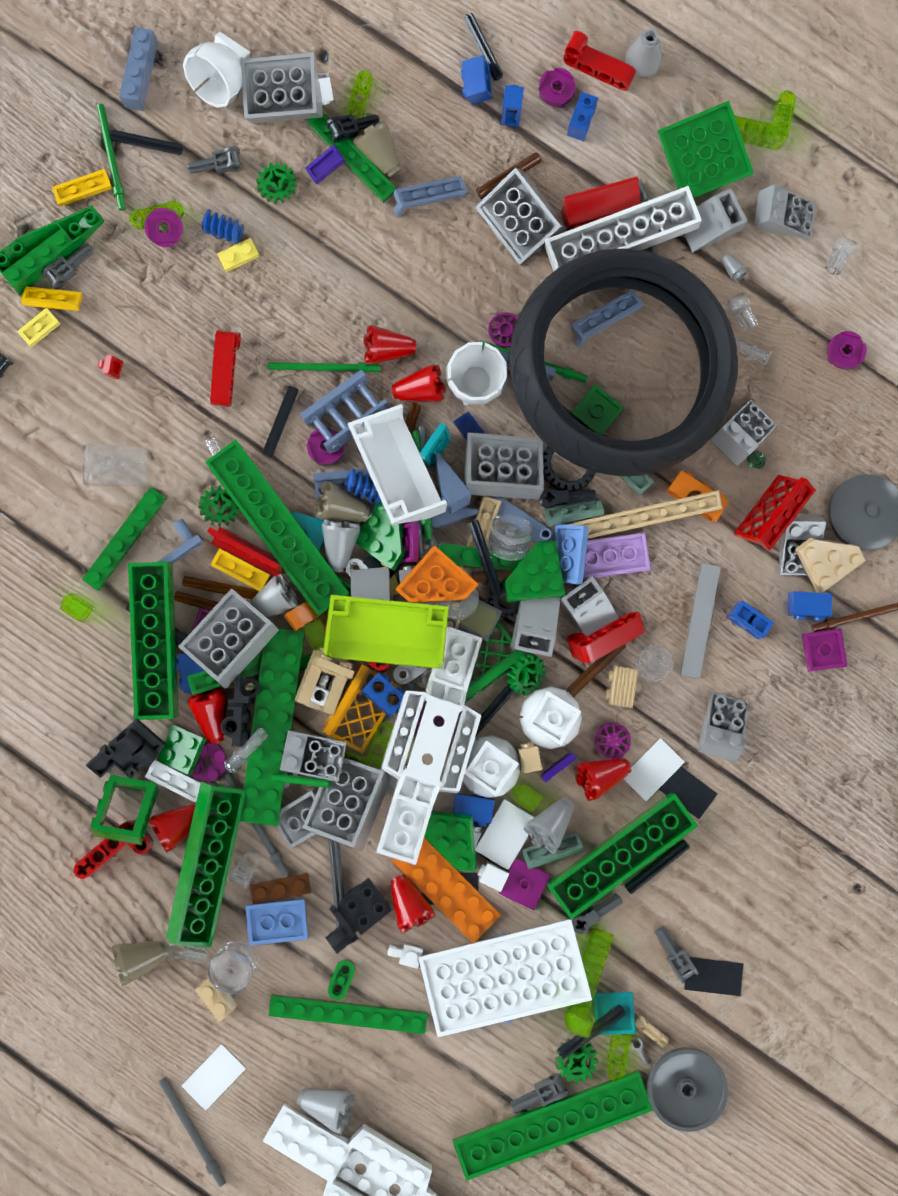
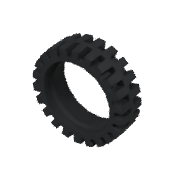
(558, 483)

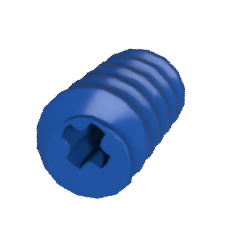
(222, 228)
(361, 485)

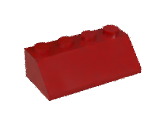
(600, 202)

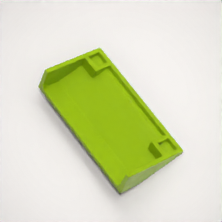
(386, 631)

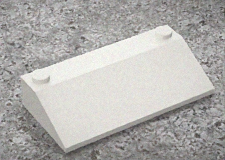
(396, 467)

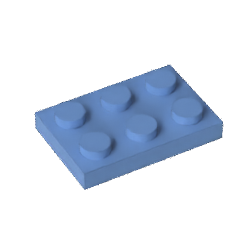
(571, 548)
(277, 921)

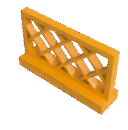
(344, 705)

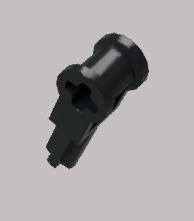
(348, 127)
(564, 497)

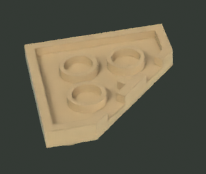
(828, 561)

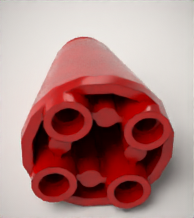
(386, 345)
(421, 386)
(209, 713)
(601, 776)
(172, 826)
(409, 904)

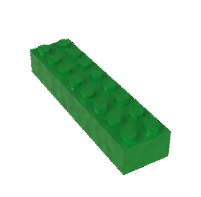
(153, 640)
(621, 855)
(205, 865)

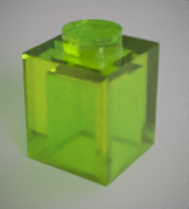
(76, 607)
(315, 634)
(526, 797)

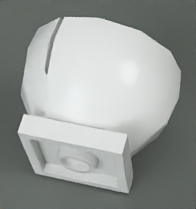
(221, 64)
(477, 374)
(550, 717)
(492, 767)

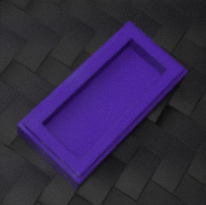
(325, 164)
(557, 767)

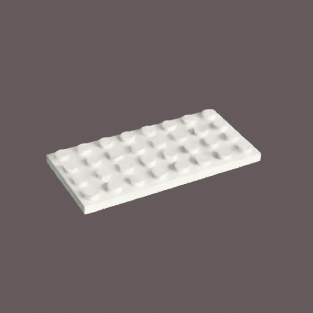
(505, 978)

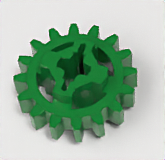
(284, 180)
(210, 506)
(526, 674)
(571, 1066)

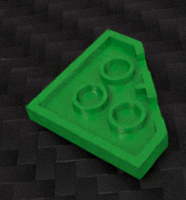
(382, 538)
(536, 575)
(453, 838)

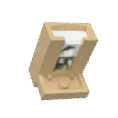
(340, 672)

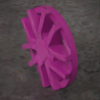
(504, 329)
(612, 740)

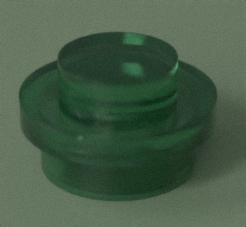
(756, 460)

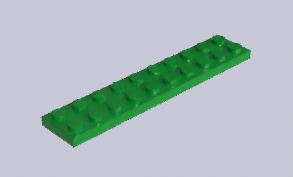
(276, 526)
(275, 715)
(552, 1125)

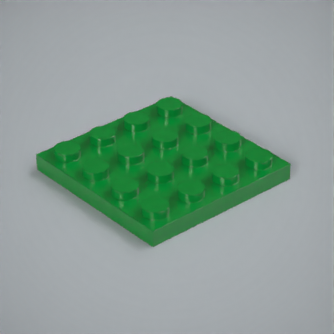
(706, 150)

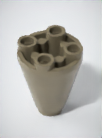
(379, 148)
(339, 505)
(138, 958)

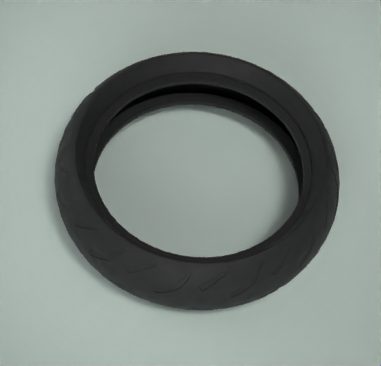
(676, 289)

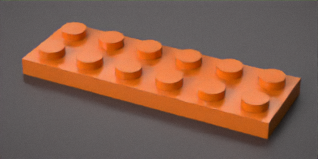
(450, 892)

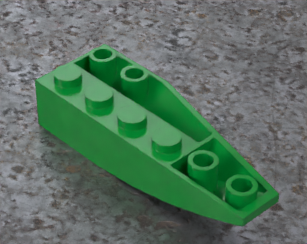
(29, 254)

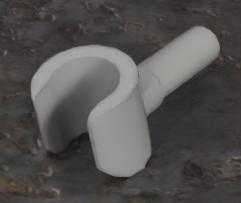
(640, 1051)

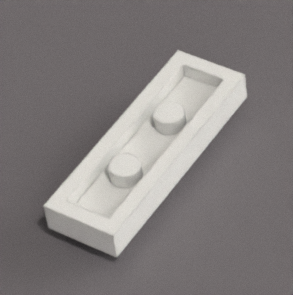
(174, 780)

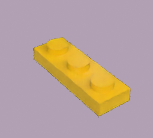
(82, 187)
(52, 298)
(240, 570)

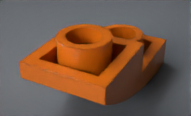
(301, 616)

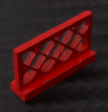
(780, 516)
(245, 551)

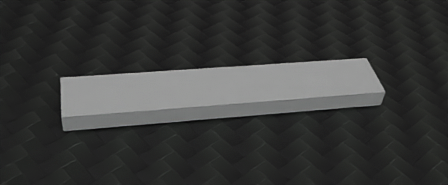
(700, 621)

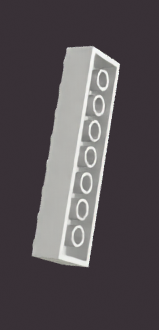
(629, 229)

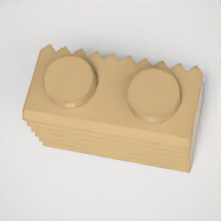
(621, 687)
(529, 757)
(218, 1002)

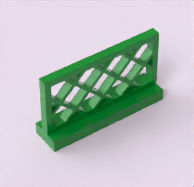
(494, 672)

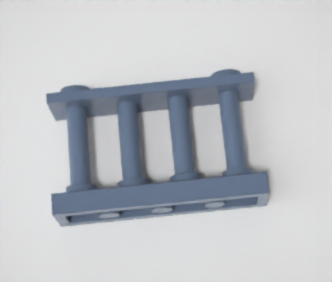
(334, 398)

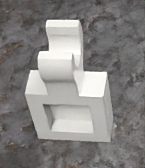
(408, 954)

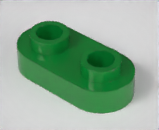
(341, 978)

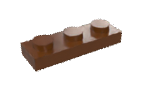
(280, 888)

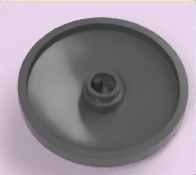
(865, 512)
(687, 1089)

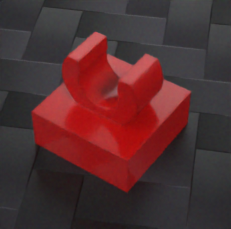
(111, 366)

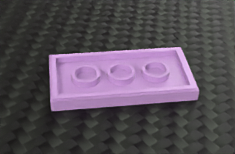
(616, 556)

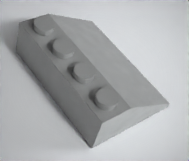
(281, 88)
(520, 216)
(504, 466)
(228, 638)
(348, 806)

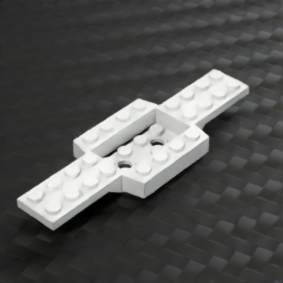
(419, 782)
(337, 1156)

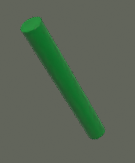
(301, 780)

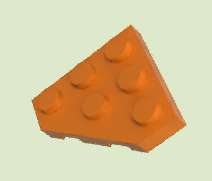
(436, 580)

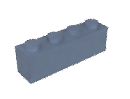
(138, 69)

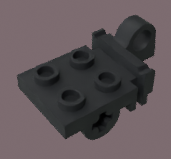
(241, 714)
(128, 751)
(357, 912)

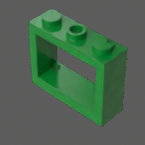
(139, 830)

